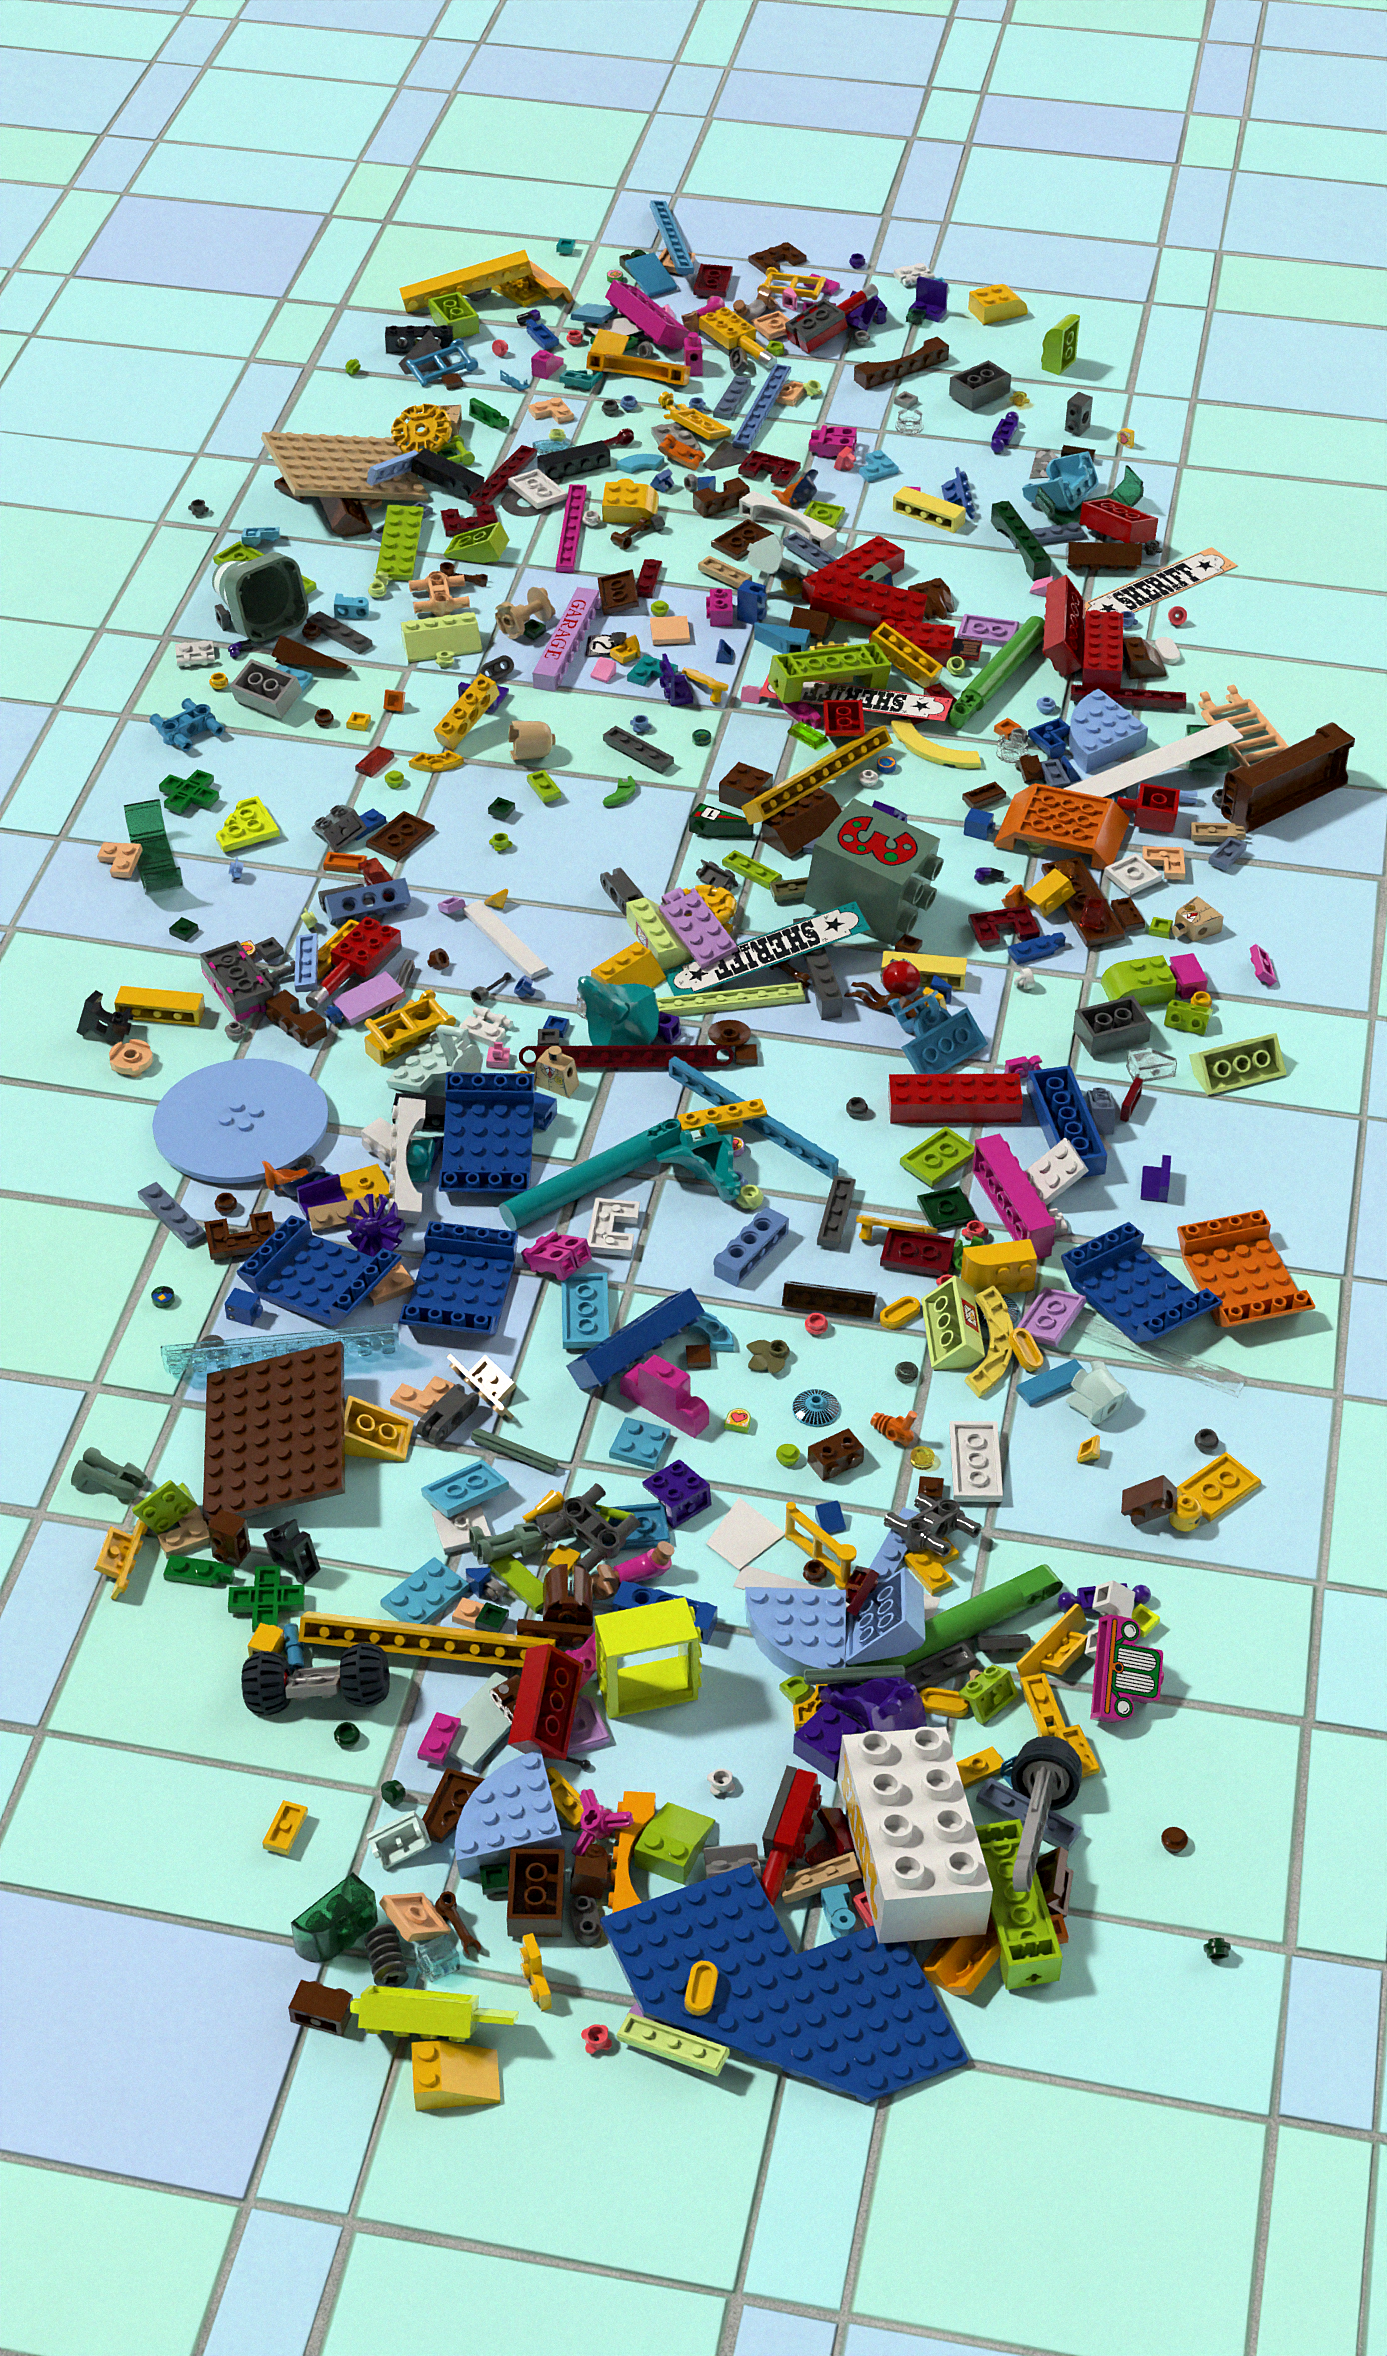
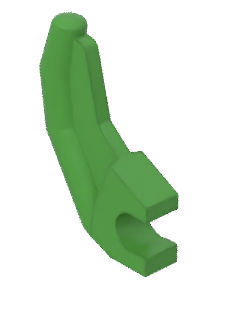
(622, 794)

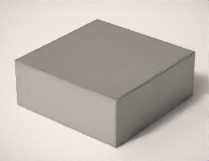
(906, 400)

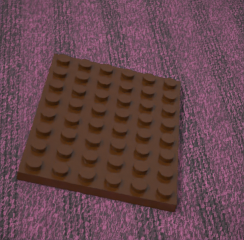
(275, 1433)

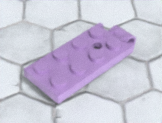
(701, 931)

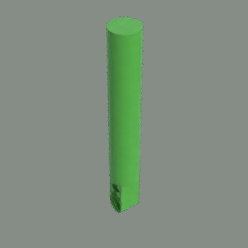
(997, 671)
(979, 1614)

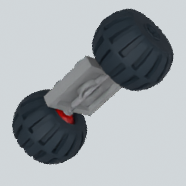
(361, 1676)

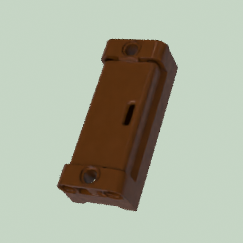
(1287, 778)

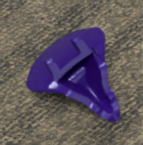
(878, 1703)

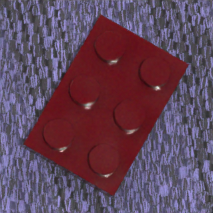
(713, 280)
(917, 1252)

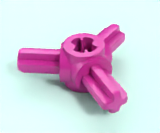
(597, 1822)

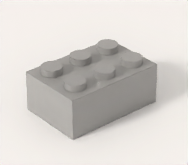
(266, 688)

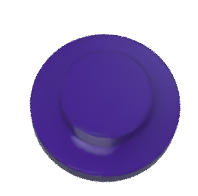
(857, 260)

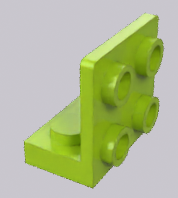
(165, 1506)

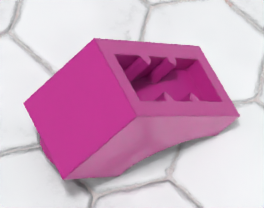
(545, 364)

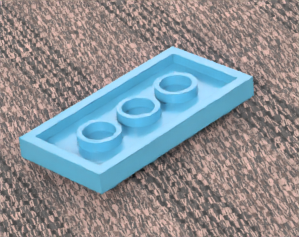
(584, 1310)

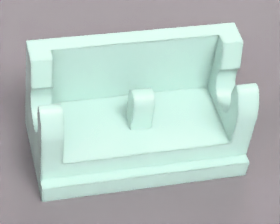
(399, 1839)

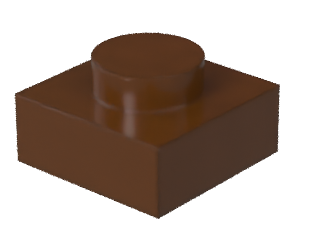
(931, 1487)

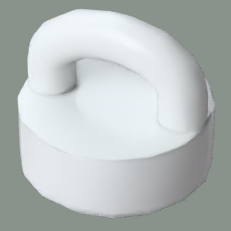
(1025, 979)

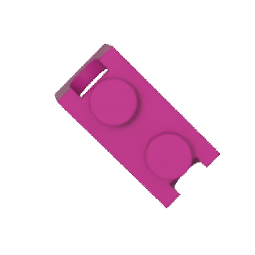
(1188, 975)

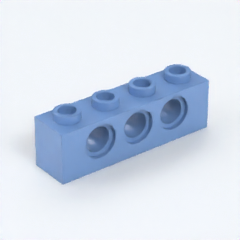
(396, 888)
(751, 1246)

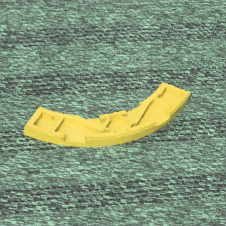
(930, 751)
(999, 1349)

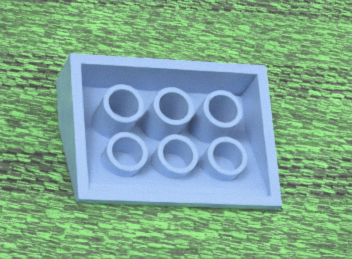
(888, 1621)

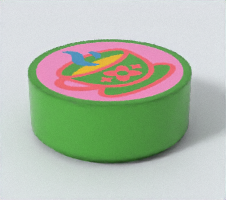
(614, 274)

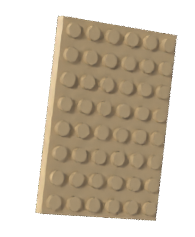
(339, 466)

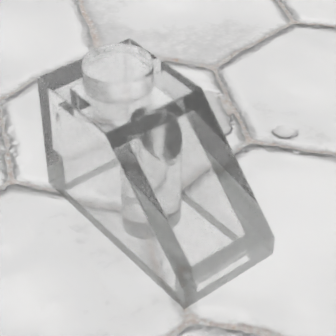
(1150, 1064)

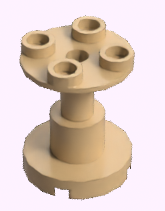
(512, 618)

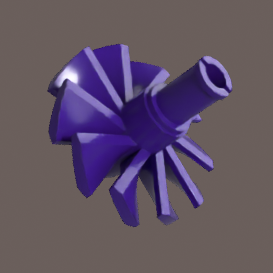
(375, 1229)

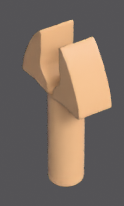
(373, 503)

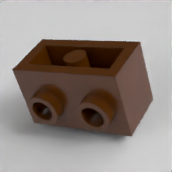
(835, 1454)
(229, 1538)

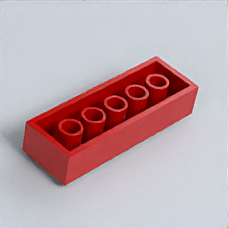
(860, 561)
(864, 600)
(1064, 626)
(1102, 650)
(955, 1098)

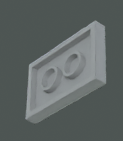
(678, 431)

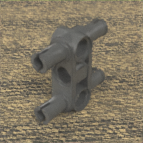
(932, 1524)
(591, 1528)

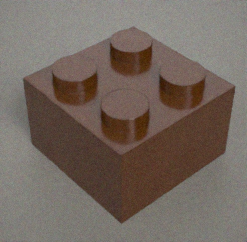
(743, 785)

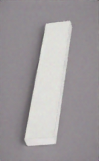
(505, 939)

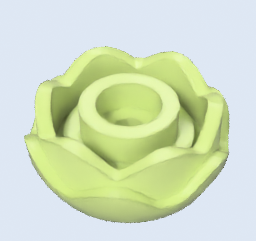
(750, 1197)

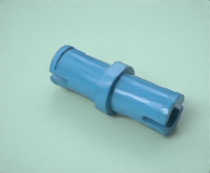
(292, 1647)

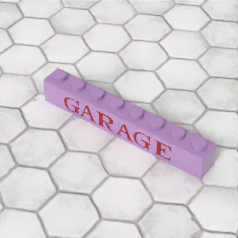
(566, 639)

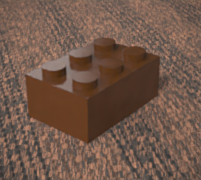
(536, 1892)

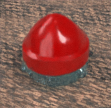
(901, 977)

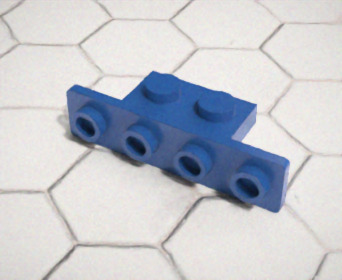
(958, 492)

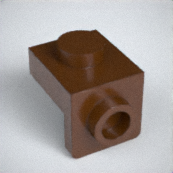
(1030, 768)

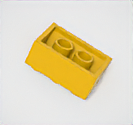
(630, 966)

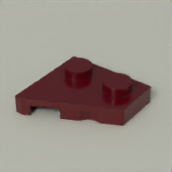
(859, 1585)

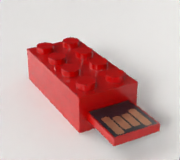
(936, 640)

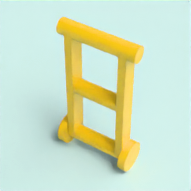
(773, 274)
(426, 998)
(845, 1553)

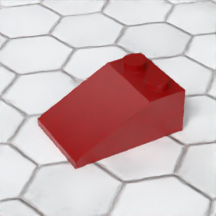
(843, 718)

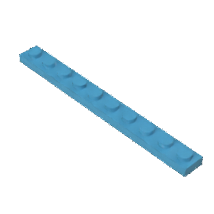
(672, 237)
(766, 1126)

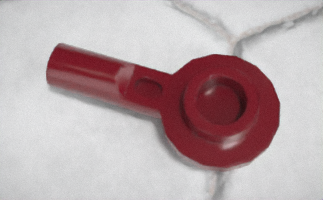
(624, 437)

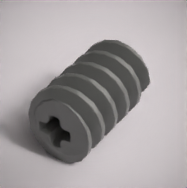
(386, 1956)

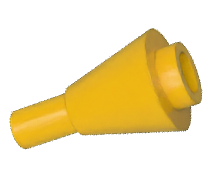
(550, 1503)

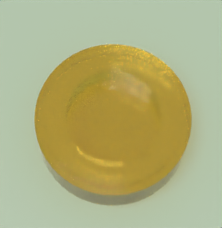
(922, 1458)

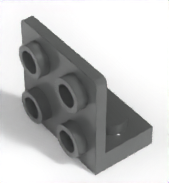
(339, 826)

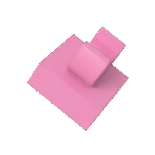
(498, 1056)

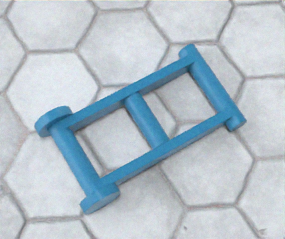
(456, 346)

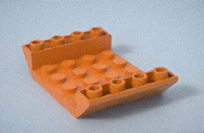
(1065, 821)
(1241, 1268)

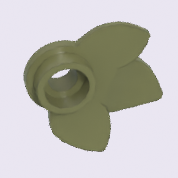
(768, 1355)

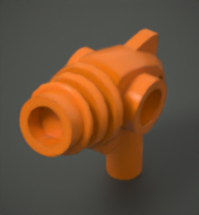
(894, 1428)

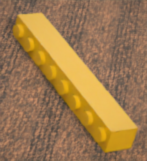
(467, 279)

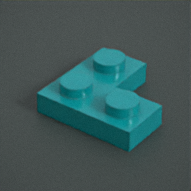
(646, 669)

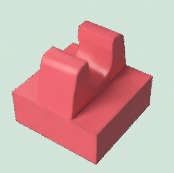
(845, 459)

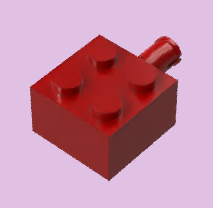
(1154, 807)

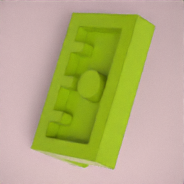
(1187, 1016)
(989, 1692)

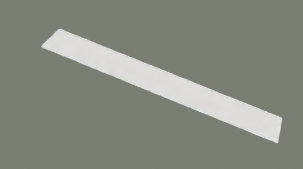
(1158, 760)

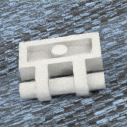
(909, 274)
(195, 653)
(483, 1031)

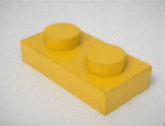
(285, 1827)

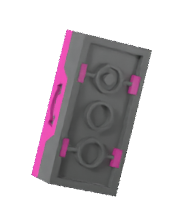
(236, 980)

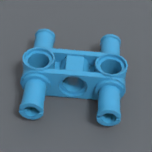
(186, 724)

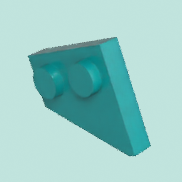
(580, 378)

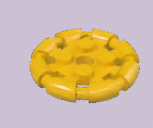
(417, 420)
(722, 904)

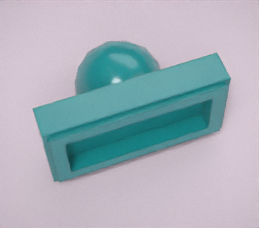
(420, 1159)

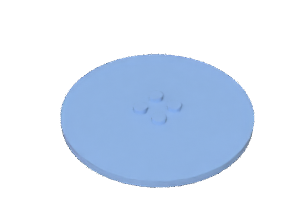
(236, 1116)

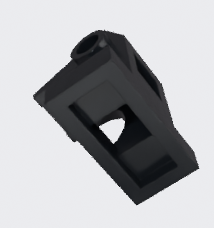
(93, 1012)
(286, 1544)

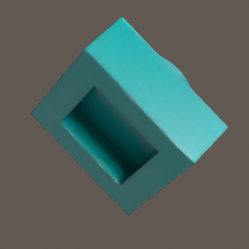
(565, 246)

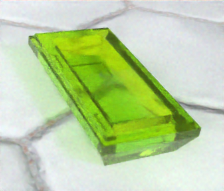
(807, 735)

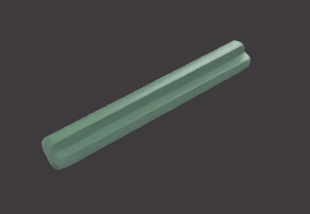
(514, 1450)
(851, 1674)

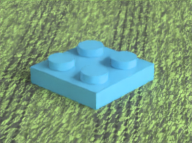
(639, 1443)

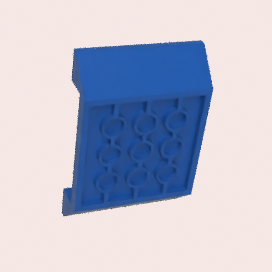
(488, 1132)
(313, 1273)
(462, 1278)
(1133, 1286)

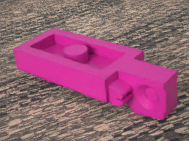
(802, 712)

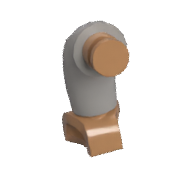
(757, 307)

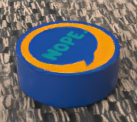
(886, 764)

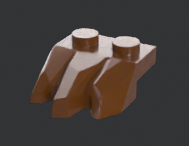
(938, 600)

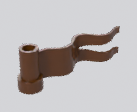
(882, 1000)

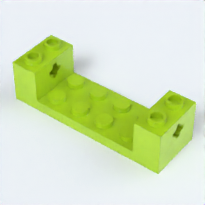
(793, 669)
(1018, 1917)

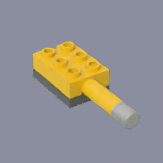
(729, 331)

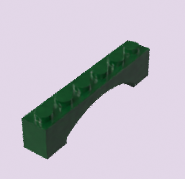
(1034, 556)

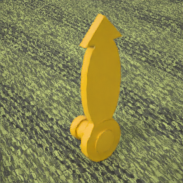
(700, 677)
(869, 1221)

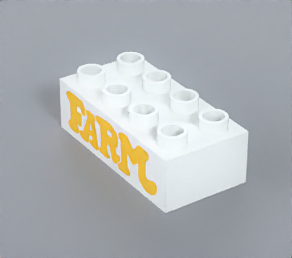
(913, 1835)

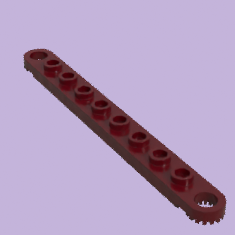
(635, 1055)

